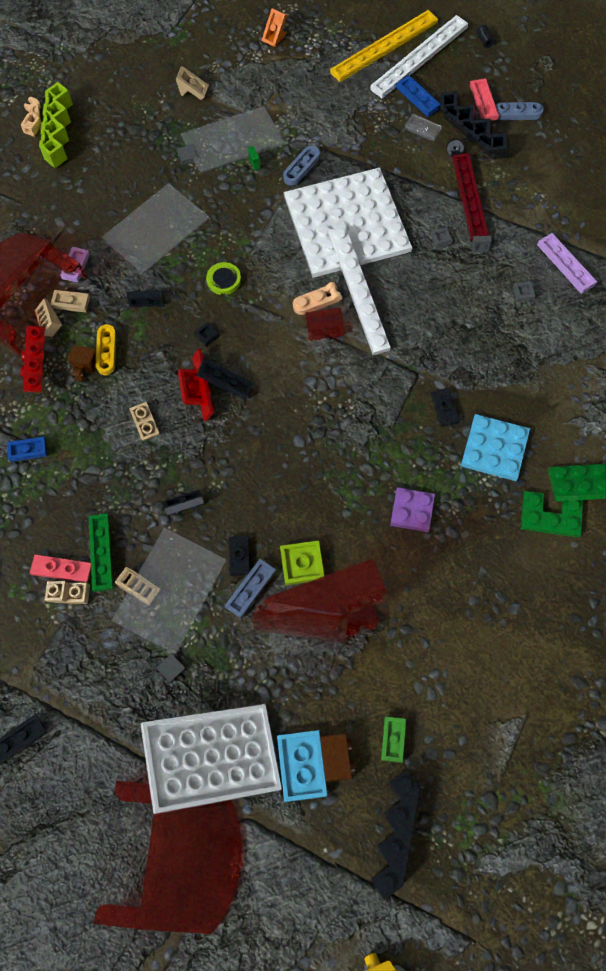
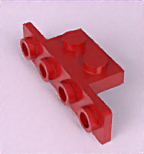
(33, 359)
(195, 389)

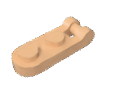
(316, 299)

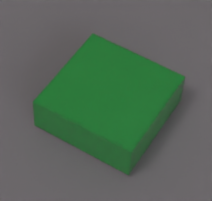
(254, 158)

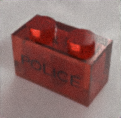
(324, 324)

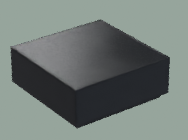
(206, 334)

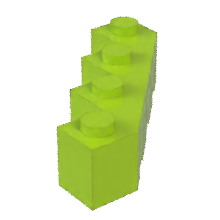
(54, 123)

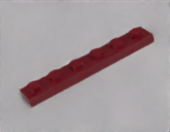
(469, 195)

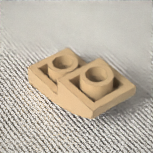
(144, 421)
(67, 592)

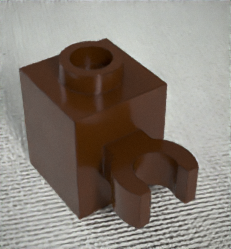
(82, 360)

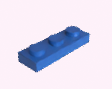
(418, 96)

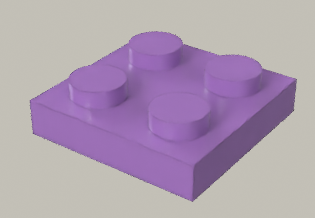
(412, 509)

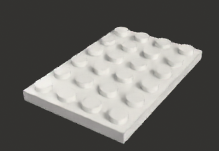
(209, 758)

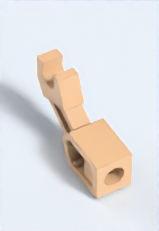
(32, 121)

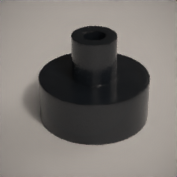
(458, 149)

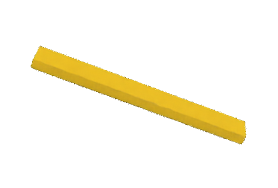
(383, 46)

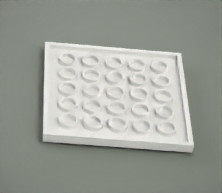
(360, 204)

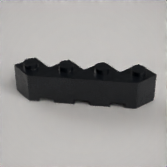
(477, 131)
(396, 848)

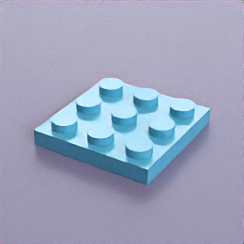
(495, 447)

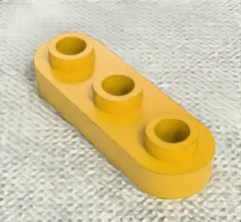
(103, 344)

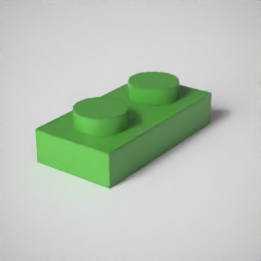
(393, 739)

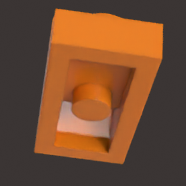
(274, 28)

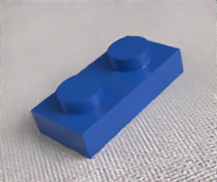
(27, 449)

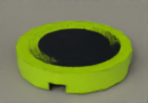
(223, 278)

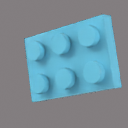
(301, 766)

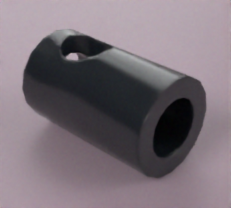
(485, 36)

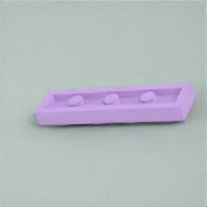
(566, 263)

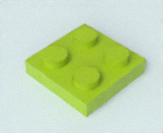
(301, 562)

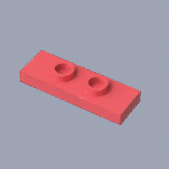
(484, 99)
(61, 569)

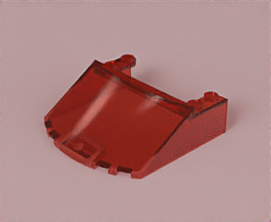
(18, 259)
(326, 606)
(188, 871)

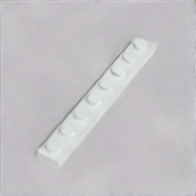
(419, 56)
(359, 290)

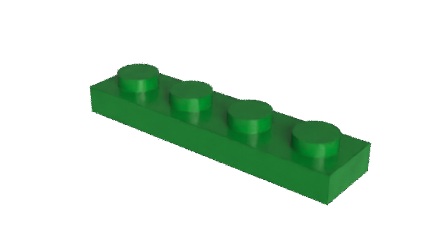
(101, 553)

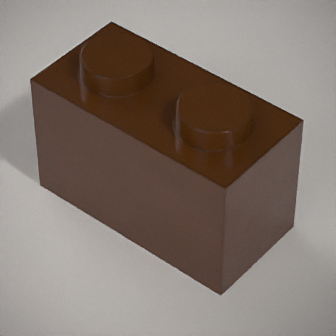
(336, 758)

